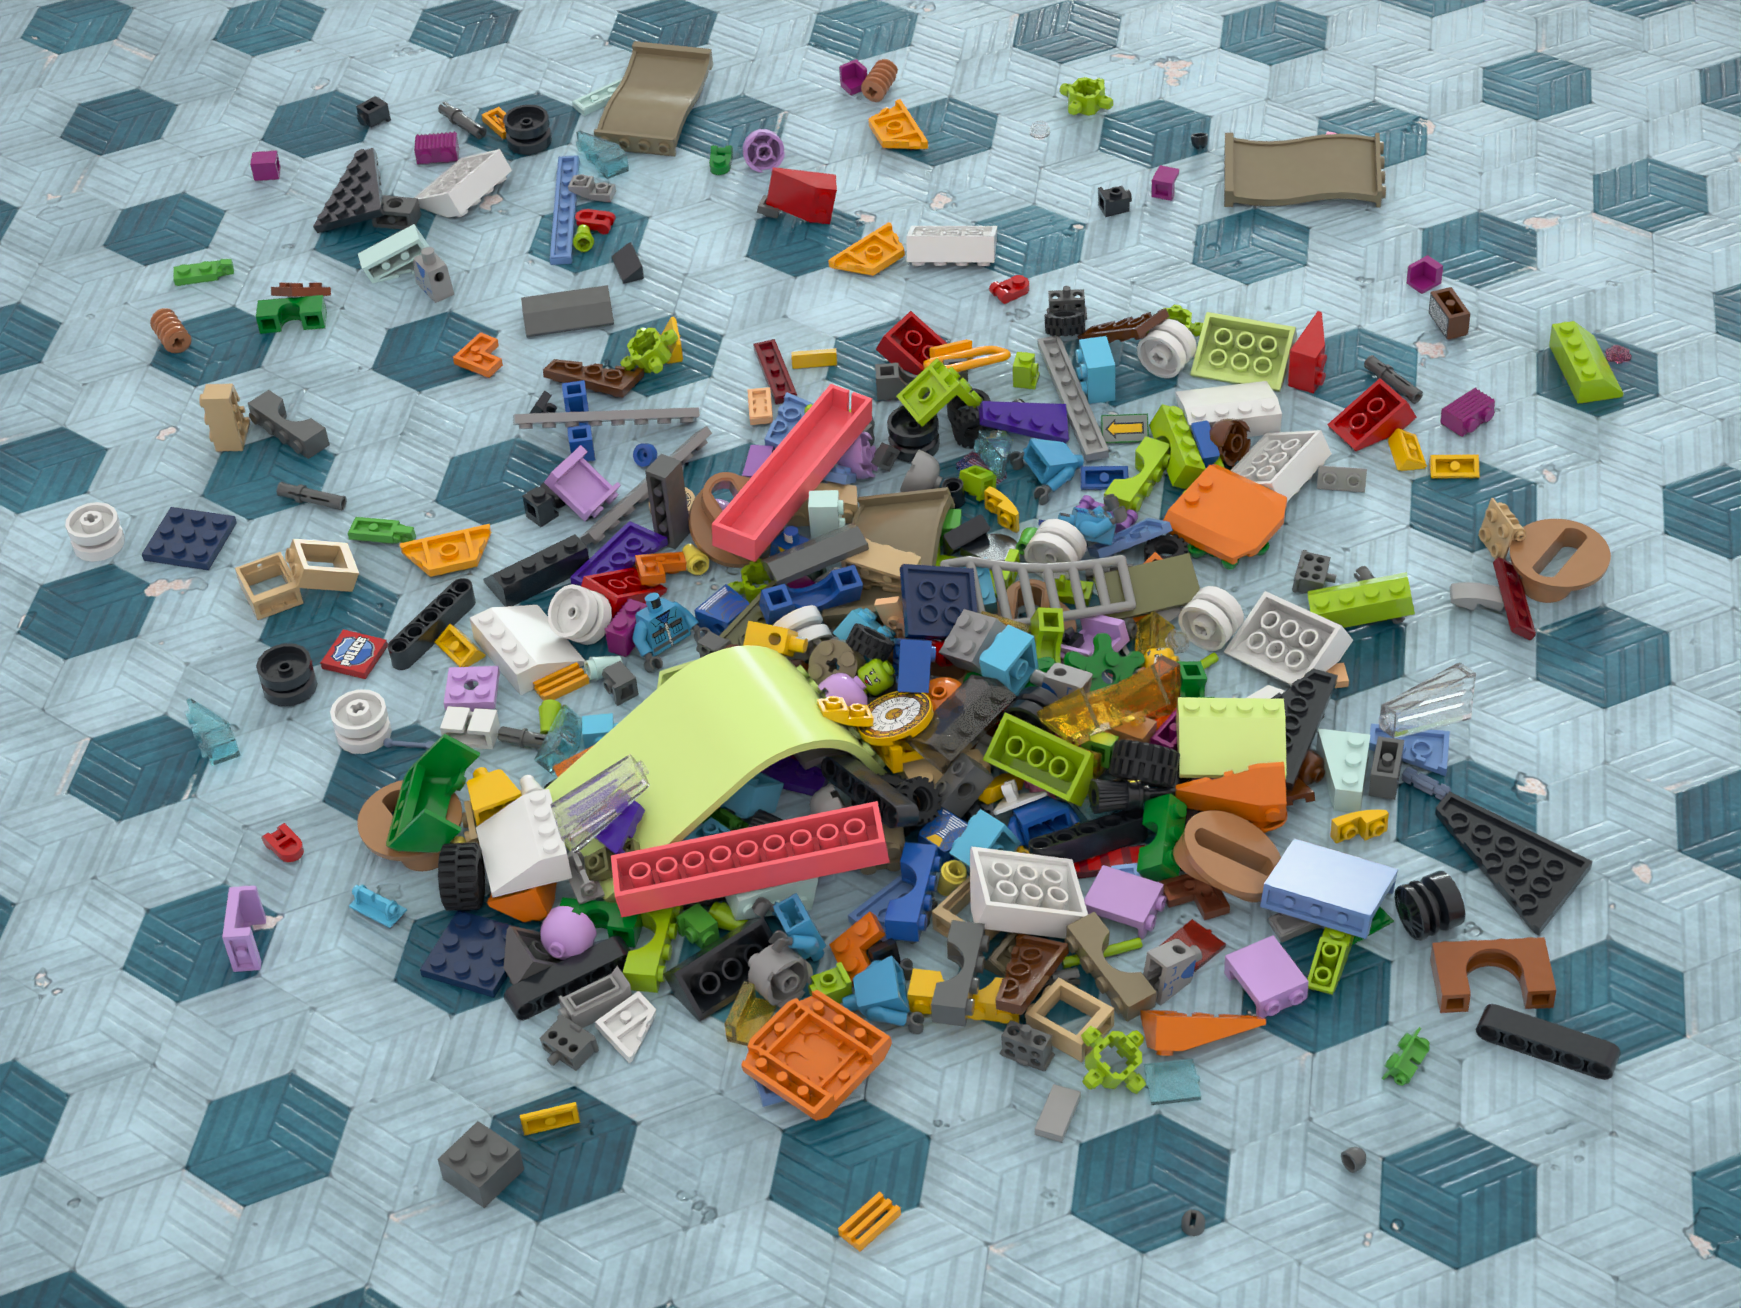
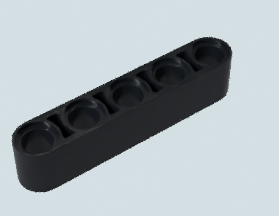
(430, 623)
(867, 787)
(1092, 837)
(544, 988)
(1548, 1041)

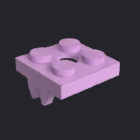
(481, 697)

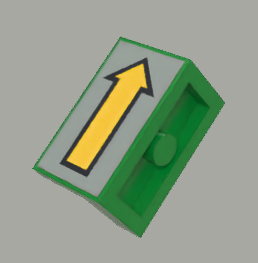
(1124, 428)

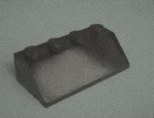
(962, 720)

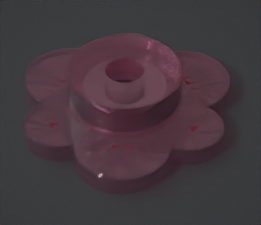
(1618, 354)

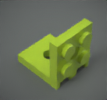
(943, 387)

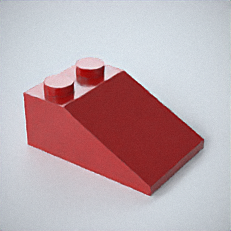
(803, 194)
(909, 343)
(1308, 357)
(1372, 416)
(620, 586)

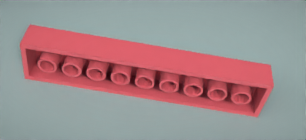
(749, 859)

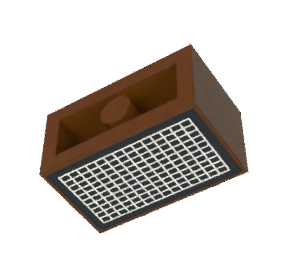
(1449, 313)

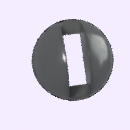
(1353, 1159)
(1199, 1225)

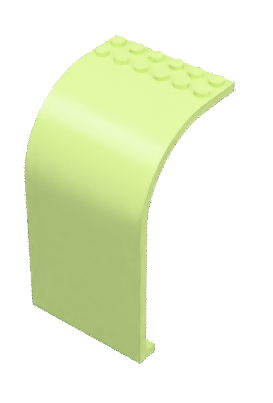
(710, 736)

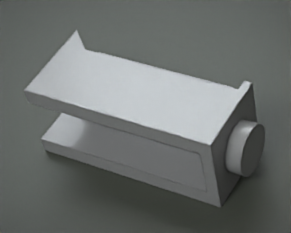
(595, 999)

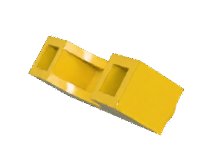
(922, 990)

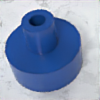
(644, 454)

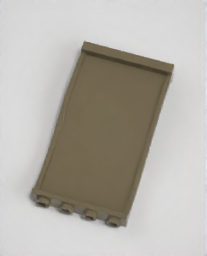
(655, 97)
(1303, 170)
(903, 521)

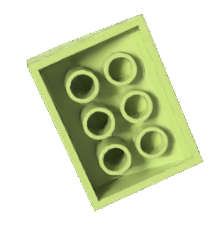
(1243, 350)
(1228, 735)

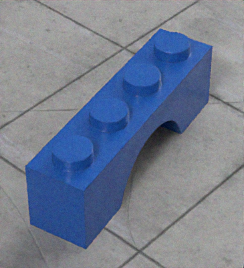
(576, 401)
(835, 589)
(907, 914)

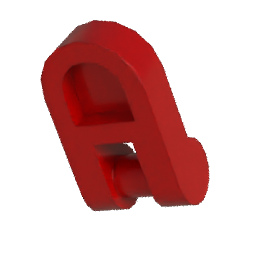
(595, 220)
(1010, 289)
(284, 843)

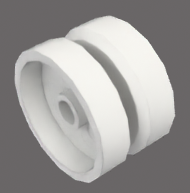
(1166, 348)
(95, 531)
(1055, 543)
(579, 614)
(1211, 618)
(808, 625)
(360, 721)

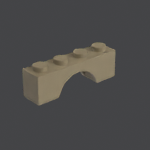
(1126, 990)

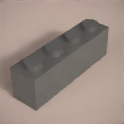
(668, 499)

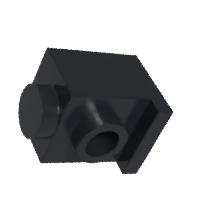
(373, 112)
(1114, 200)
(539, 506)

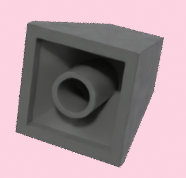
(525, 954)

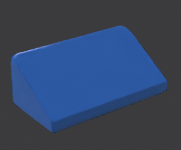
(1207, 449)
(1101, 476)

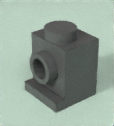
(620, 682)

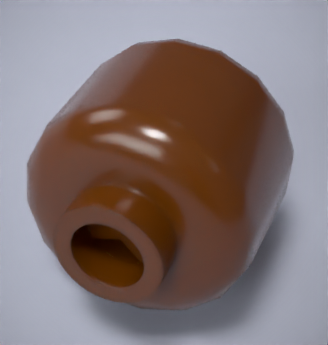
(1312, 768)

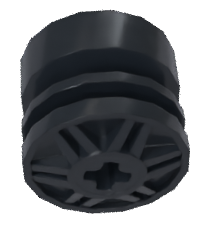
(1429, 905)

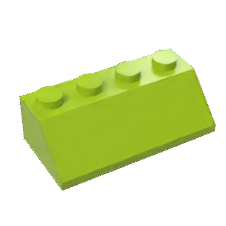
(1583, 363)
(1364, 600)
(1041, 759)

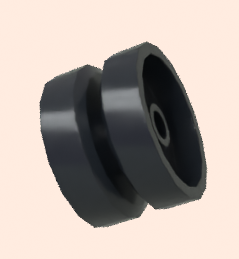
(527, 129)
(910, 436)
(286, 674)
(1028, 703)

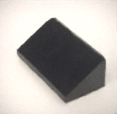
(628, 264)
(964, 534)

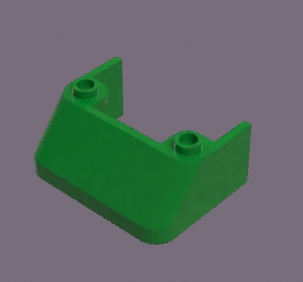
(425, 798)

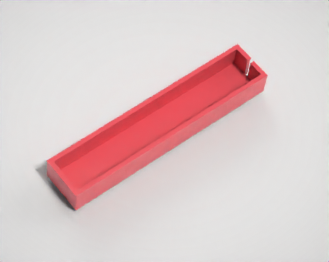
(791, 472)

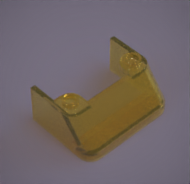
(1091, 713)

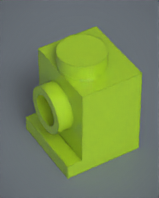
(1025, 371)
(977, 480)
(833, 983)

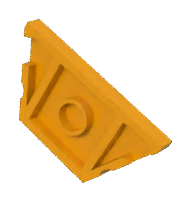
(897, 128)
(870, 253)
(448, 551)

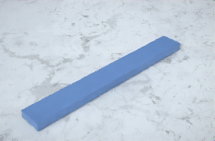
(564, 212)

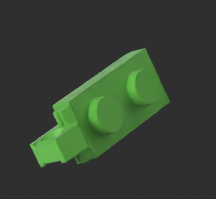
(202, 272)
(380, 531)

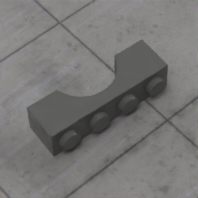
(893, 379)
(303, 436)
(953, 998)

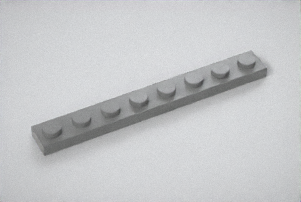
(1071, 394)
(616, 417)
(640, 492)

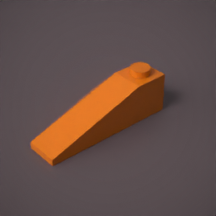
(1250, 794)
(526, 904)
(1175, 1031)

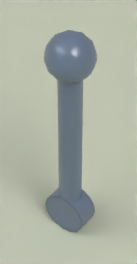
(388, 742)

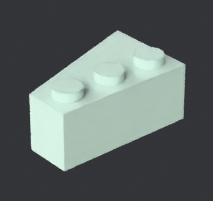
(393, 255)
(825, 512)
(1344, 766)
(742, 903)

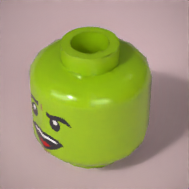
(876, 676)

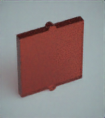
(1195, 934)

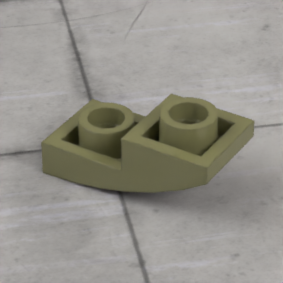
(599, 864)

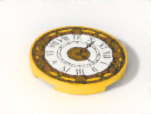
(897, 717)

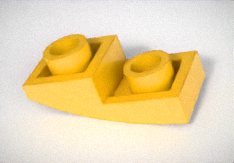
(1004, 509)
(837, 711)
(1365, 823)

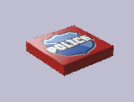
(354, 654)

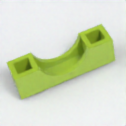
(1185, 460)
(1151, 461)
(1048, 631)
(647, 964)

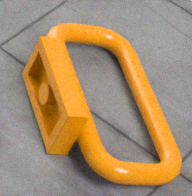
(964, 349)

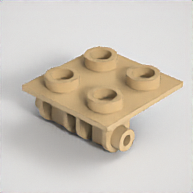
(1500, 529)

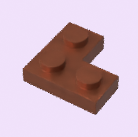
(297, 289)
(1185, 889)

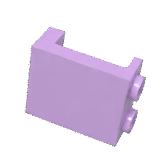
(581, 485)
(1099, 624)
(1126, 899)
(242, 911)
(1267, 976)

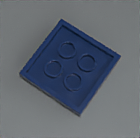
(189, 538)
(935, 599)
(469, 954)

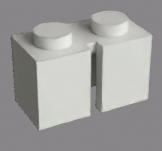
(474, 729)

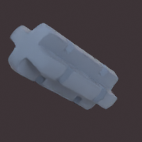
(1425, 783)

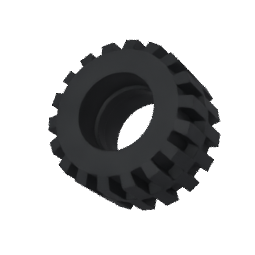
(1144, 762)
(461, 876)

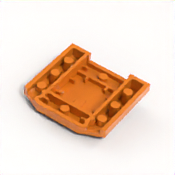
(1227, 514)
(815, 1053)

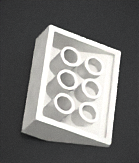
(464, 184)
(951, 244)
(1248, 402)
(1284, 460)
(1287, 640)
(522, 644)
(523, 846)
(1024, 892)

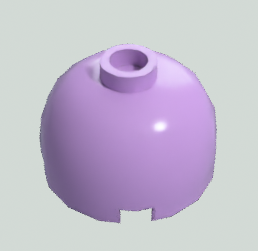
(763, 150)
(859, 457)
(846, 687)
(566, 933)

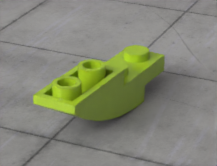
(1329, 960)

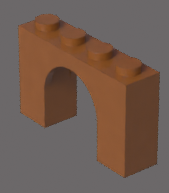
(1522, 957)

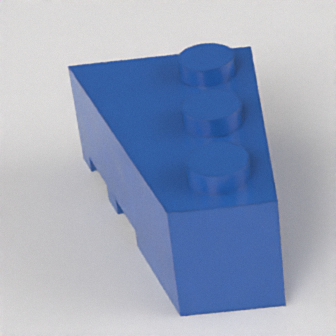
(912, 664)

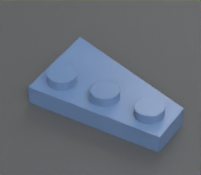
(787, 418)
(879, 902)

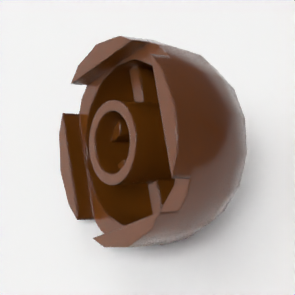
(1231, 439)

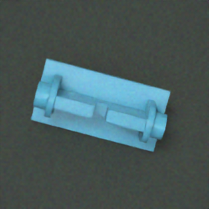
(376, 906)

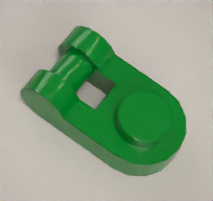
(720, 159)

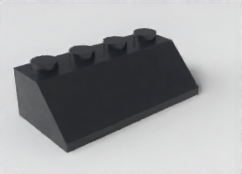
(538, 571)
(719, 970)

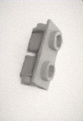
(1341, 478)
(582, 887)

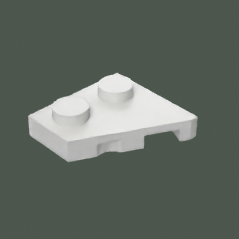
(627, 1025)

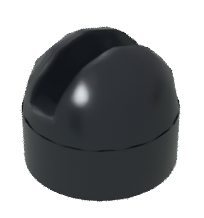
(1199, 139)

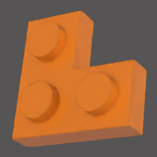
(477, 356)
(652, 567)
(853, 943)

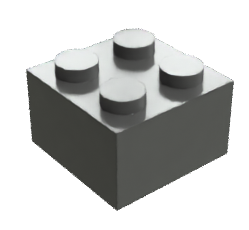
(481, 1164)

